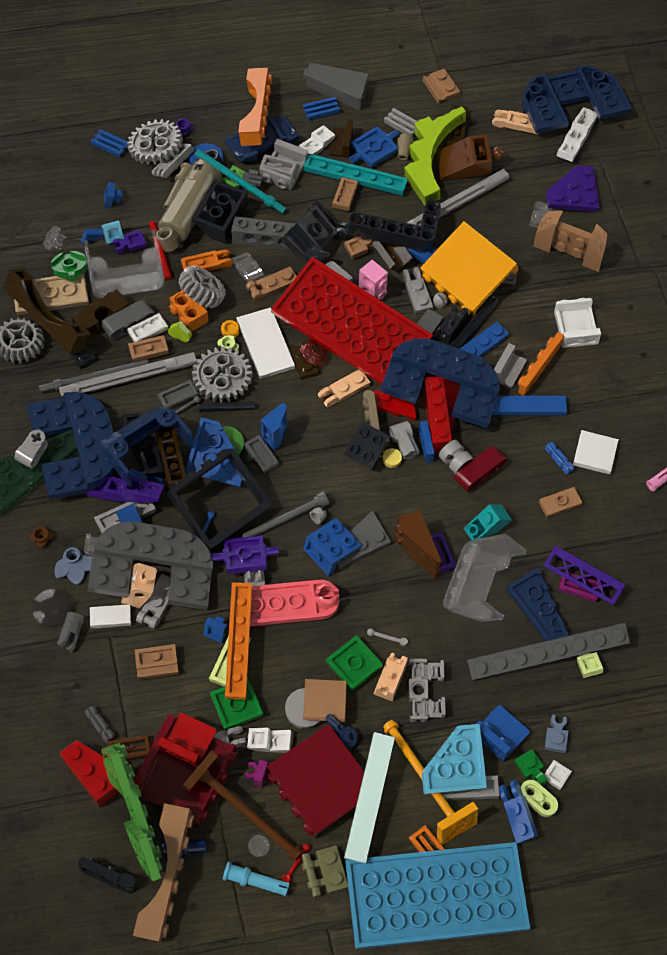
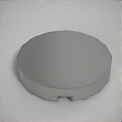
(294, 710)

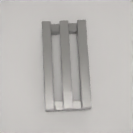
(402, 119)
(278, 165)

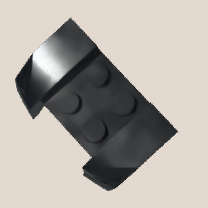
(313, 233)

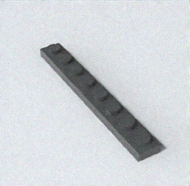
(548, 651)

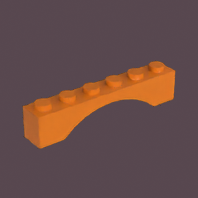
(253, 125)

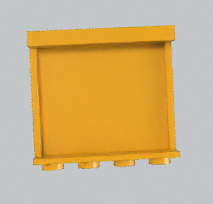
(468, 268)

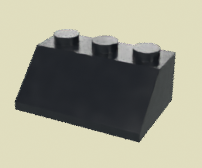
(218, 210)

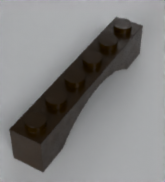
(23, 289)

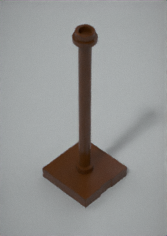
(203, 774)

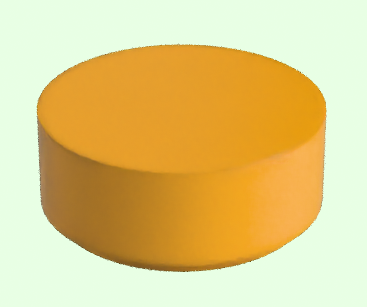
(230, 328)

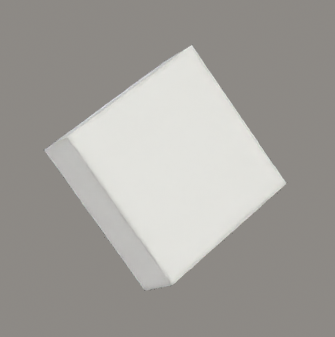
(557, 774)

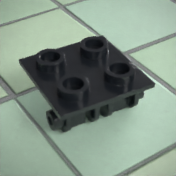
(367, 445)

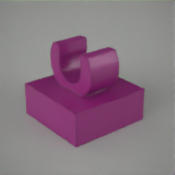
(259, 773)

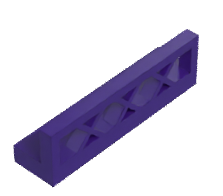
(589, 570)

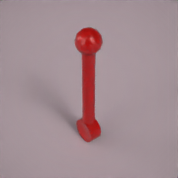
(287, 877)

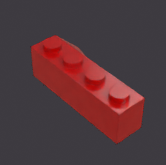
(439, 404)

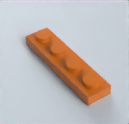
(537, 368)

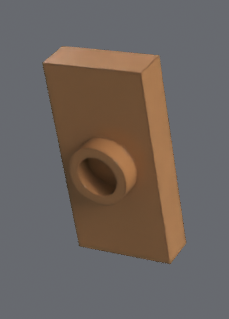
(345, 194)
(560, 502)

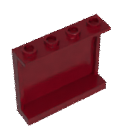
(164, 775)
(318, 780)

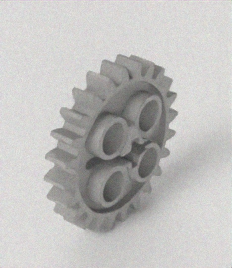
(167, 141)
(222, 374)

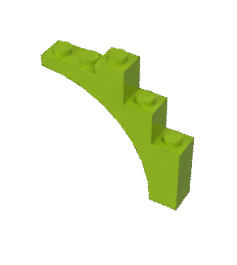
(422, 152)

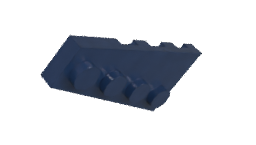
(535, 602)

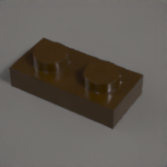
(303, 367)

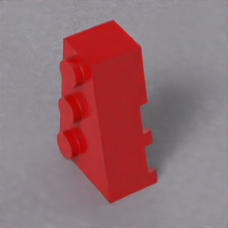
(89, 771)

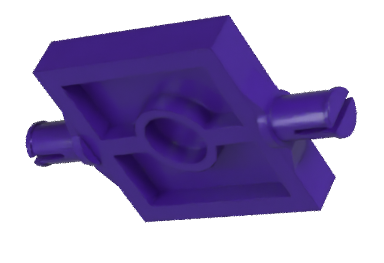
(245, 554)

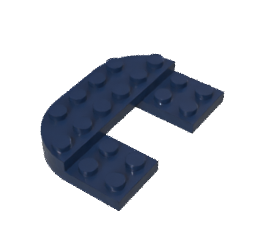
(546, 94)
(477, 377)
(90, 427)

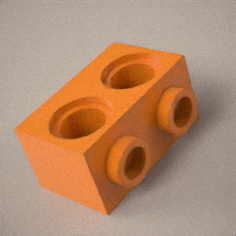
(188, 310)

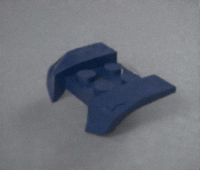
(276, 129)

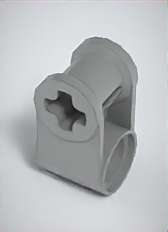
(32, 449)

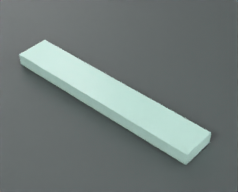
(369, 798)

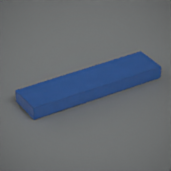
(530, 405)

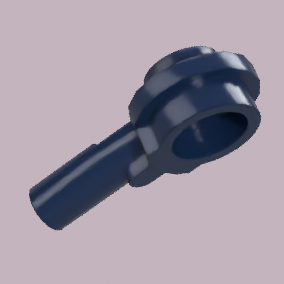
(347, 735)

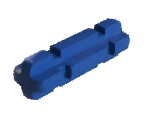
(559, 457)

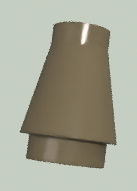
(403, 146)

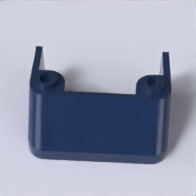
(118, 444)

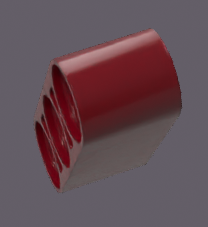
(480, 468)

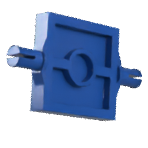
(374, 146)

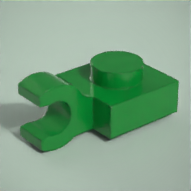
(531, 767)

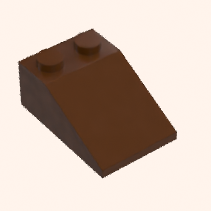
(417, 542)

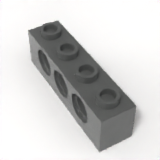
(259, 232)

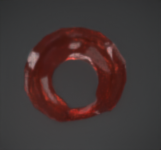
(310, 355)

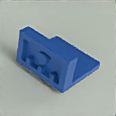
(330, 545)
(502, 732)

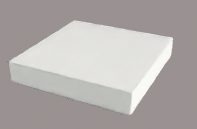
(595, 452)

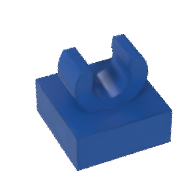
(112, 195)
(215, 628)

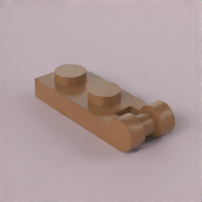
(271, 284)

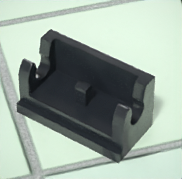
(451, 325)

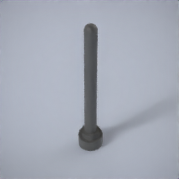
(319, 501)

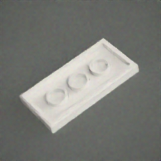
(265, 343)

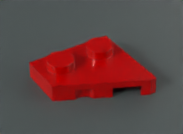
(394, 405)

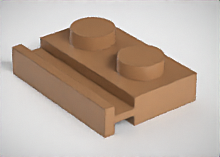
(441, 86)
(156, 662)

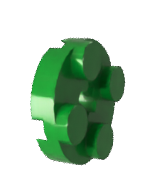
(69, 265)

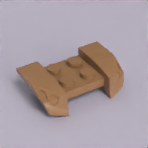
(571, 240)

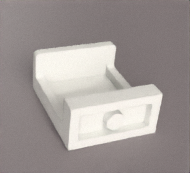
(576, 322)

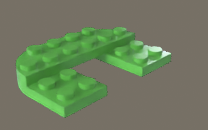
(138, 829)

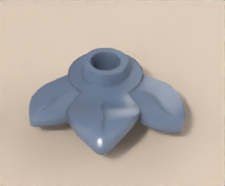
(75, 568)

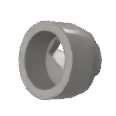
(438, 302)
(318, 515)

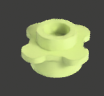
(229, 339)

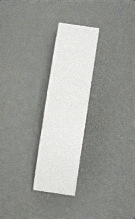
(577, 134)

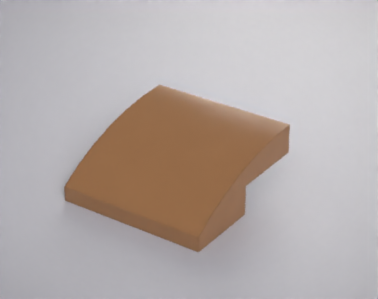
(324, 698)

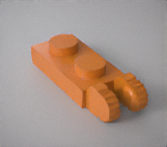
(209, 260)

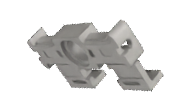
(420, 676)

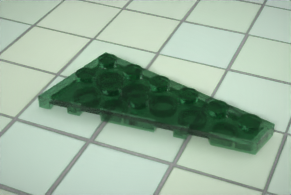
(19, 479)

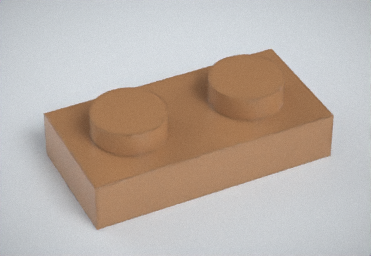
(148, 348)

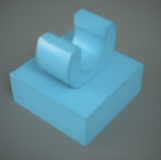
(112, 231)

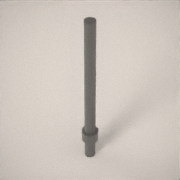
(60, 383)

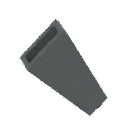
(343, 84)

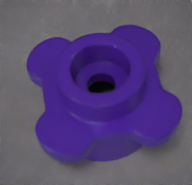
(184, 126)

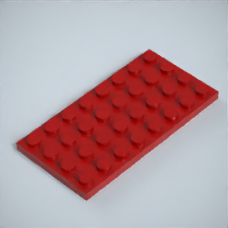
(345, 319)

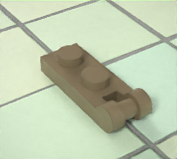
(371, 412)

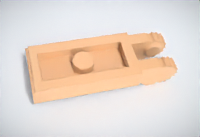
(513, 120)
(344, 388)

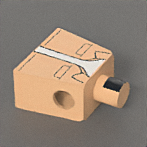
(141, 583)

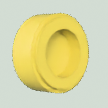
(392, 458)

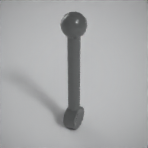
(197, 399)

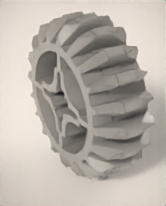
(202, 286)
(20, 346)

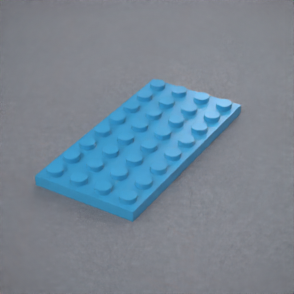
(436, 895)

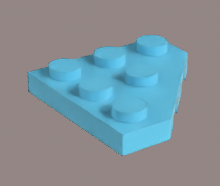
(457, 763)

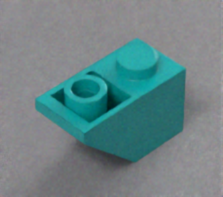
(488, 522)

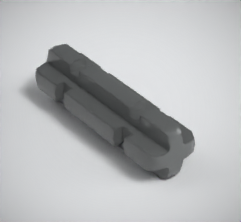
(99, 723)

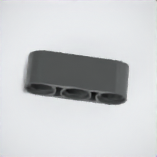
(117, 324)

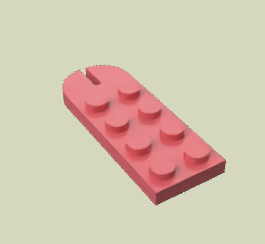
(293, 602)

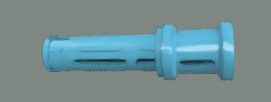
(245, 876)

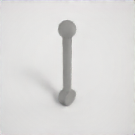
(403, 641)

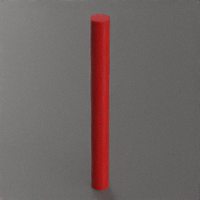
(165, 267)

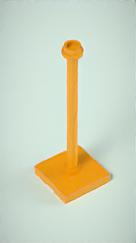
(456, 822)

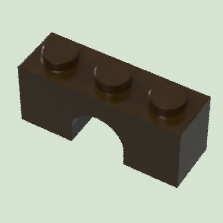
(106, 306)

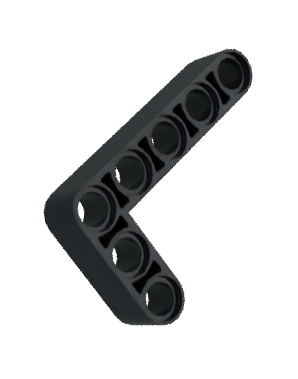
(398, 232)

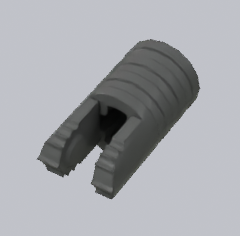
(70, 631)

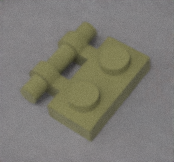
(331, 869)

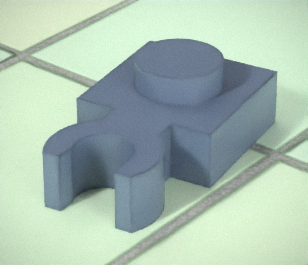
(556, 737)

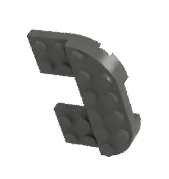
(131, 541)

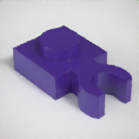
(132, 241)

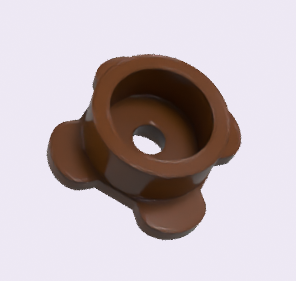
(35, 536)

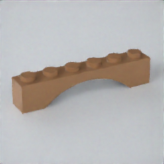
(152, 919)

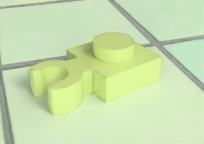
(589, 664)

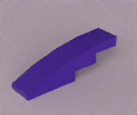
(118, 490)

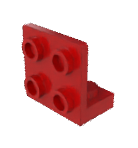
(188, 739)

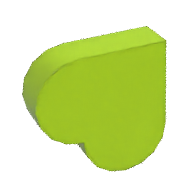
(180, 332)

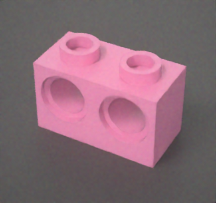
(373, 279)

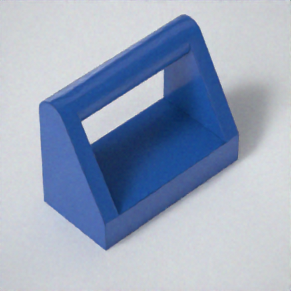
(274, 426)

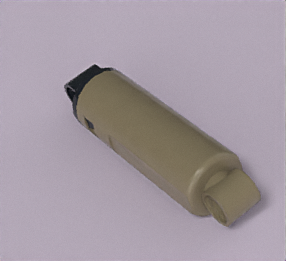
(177, 219)

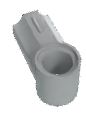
(403, 436)

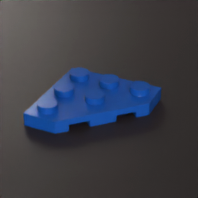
(207, 443)

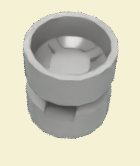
(455, 455)

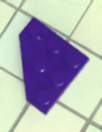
(575, 191)

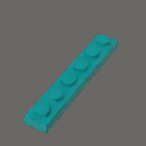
(365, 176)

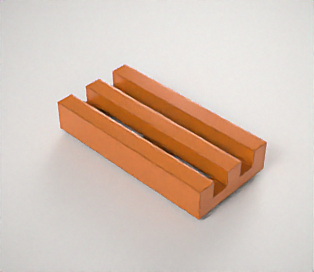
(419, 834)

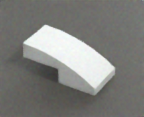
(319, 140)
(270, 741)

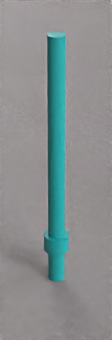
(268, 200)

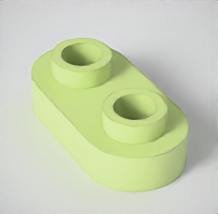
(540, 797)

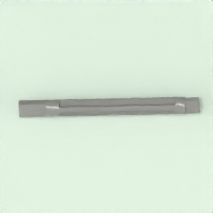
(468, 194)
(131, 374)

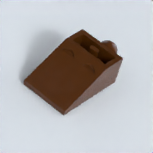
(467, 158)

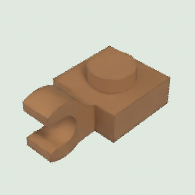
(358, 246)

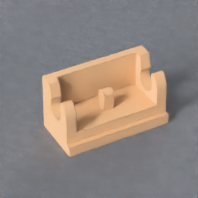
(391, 677)

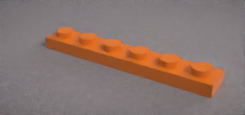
(238, 641)

